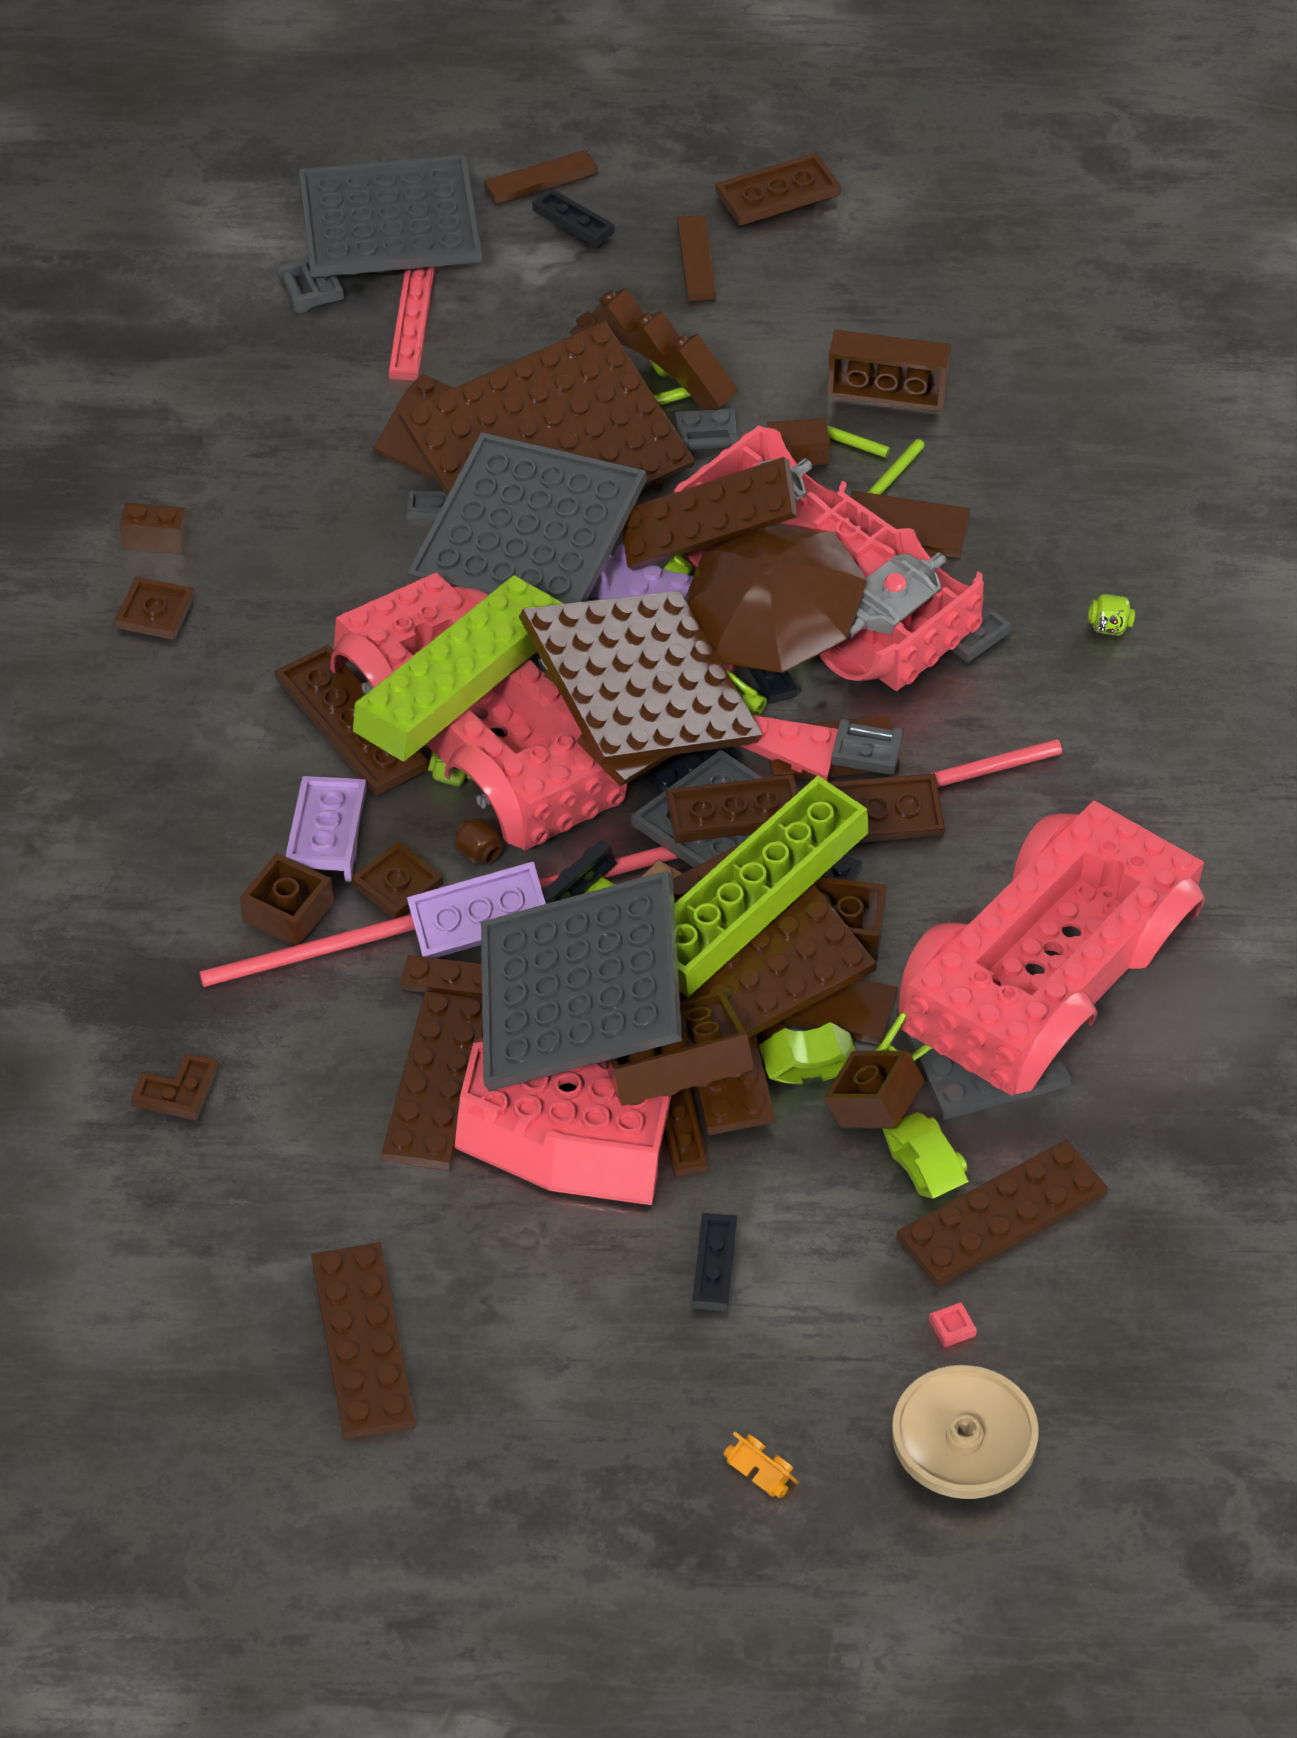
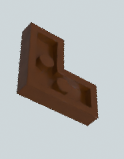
(181, 1095)

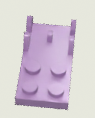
(620, 581)
(327, 823)
(452, 915)

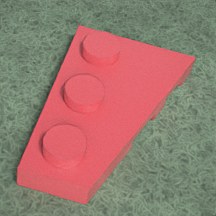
(799, 744)

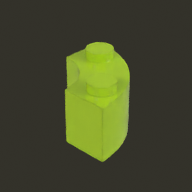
(806, 1054)
(926, 1155)

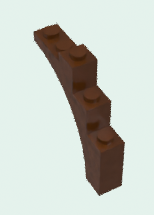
(656, 339)

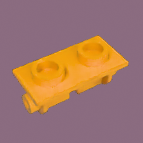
(749, 1455)

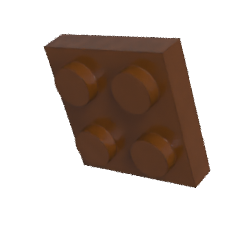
(155, 608)
(395, 877)

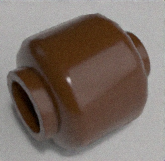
(478, 841)

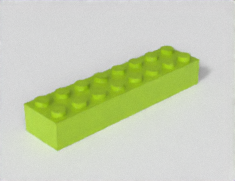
(450, 672)
(763, 878)

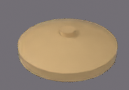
(965, 1431)

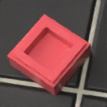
(952, 1324)

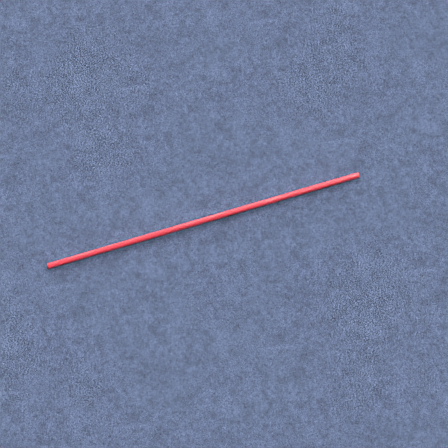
(624, 864)

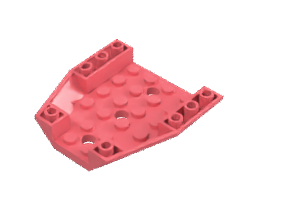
(561, 1138)

